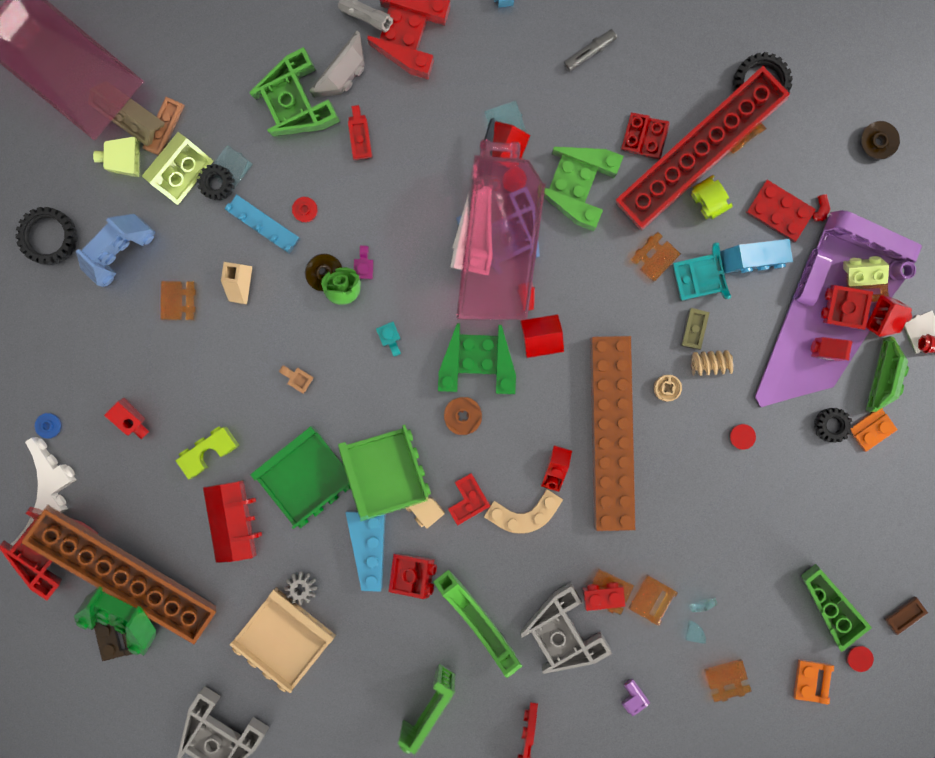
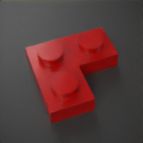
(473, 501)

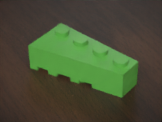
(838, 613)

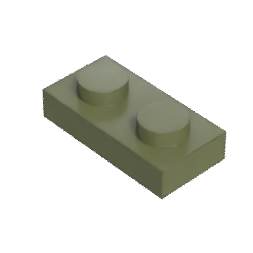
(695, 328)

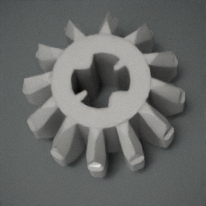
(295, 582)

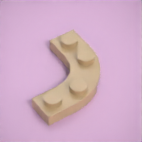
(527, 521)

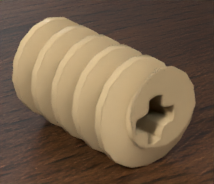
(712, 362)

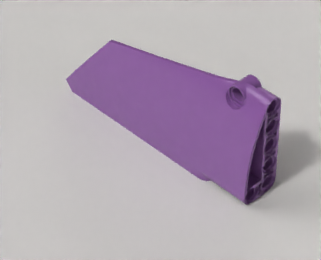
(845, 236)

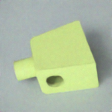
(120, 156)

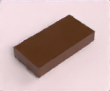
(906, 615)

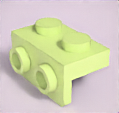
(866, 271)

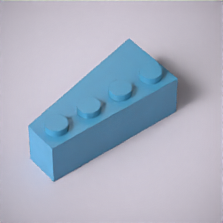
(368, 549)

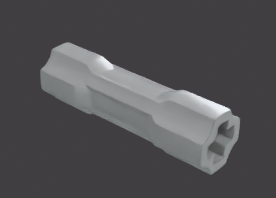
(368, 14)

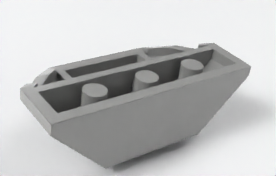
(341, 70)

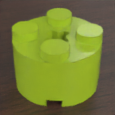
(711, 197)

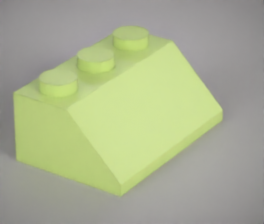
(177, 168)

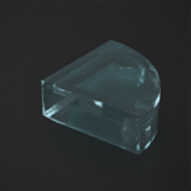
(703, 605)
(695, 633)

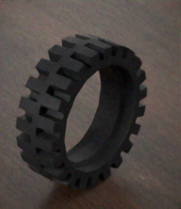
(765, 59)
(26, 225)

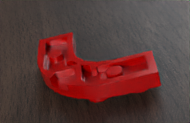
(529, 731)

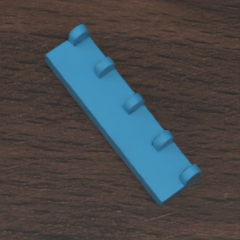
(262, 223)

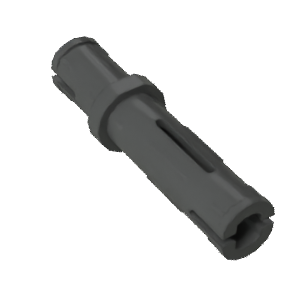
(596, 46)

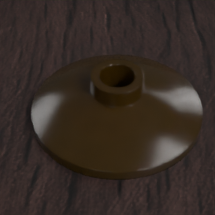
(886, 134)
(320, 261)

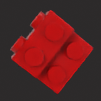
(847, 307)
(412, 576)

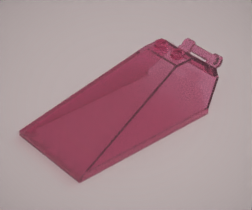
(64, 64)
(500, 235)

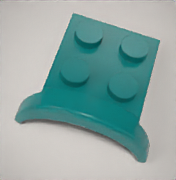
(701, 276)

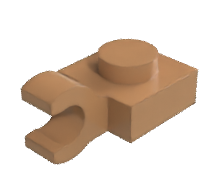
(299, 379)

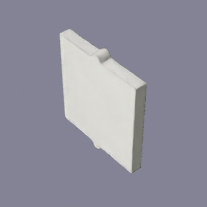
(920, 326)

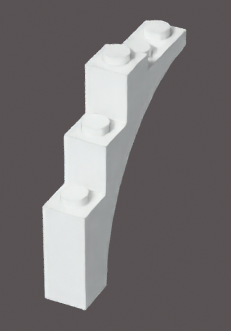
(50, 478)

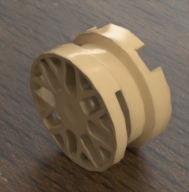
(667, 388)

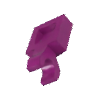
(363, 266)

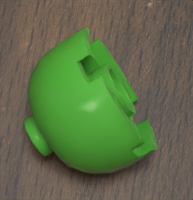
(341, 286)

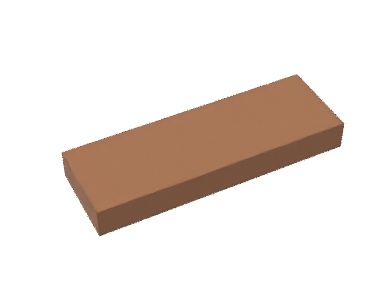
(169, 114)

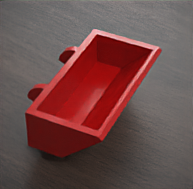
(230, 522)

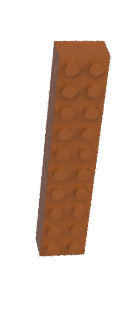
(612, 433)
(119, 574)

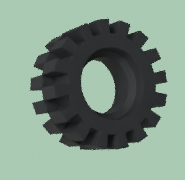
(204, 182)
(845, 425)

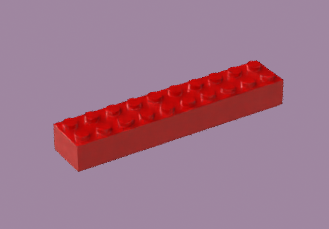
(702, 148)

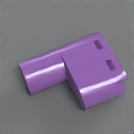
(637, 700)

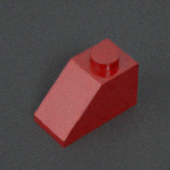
(831, 349)

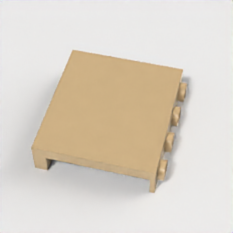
(282, 640)

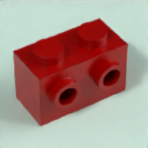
(603, 597)

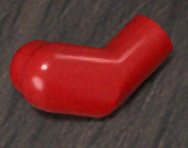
(824, 208)

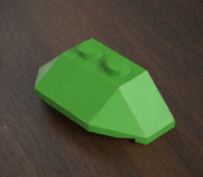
(888, 376)

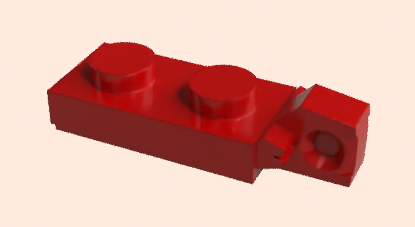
(359, 135)

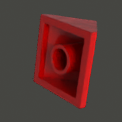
(506, 134)
(542, 336)

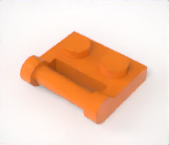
(807, 681)

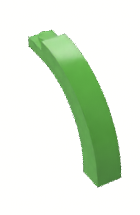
(479, 622)

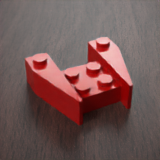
(404, 36)
(32, 565)

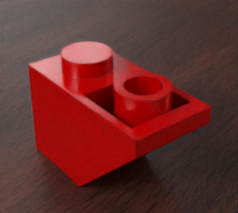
(556, 468)

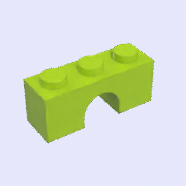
(193, 461)

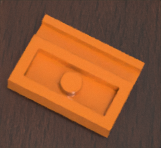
(873, 429)

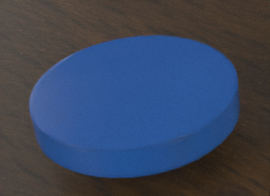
(47, 425)

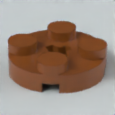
(452, 418)

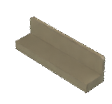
(138, 122)

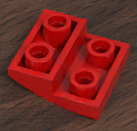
(645, 136)

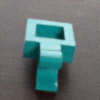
(389, 335)

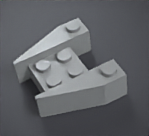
(559, 636)
(210, 738)

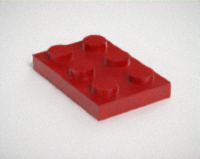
(780, 211)

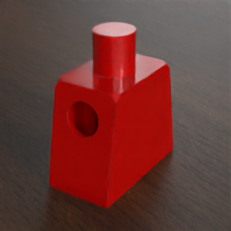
(889, 316)
(119, 417)

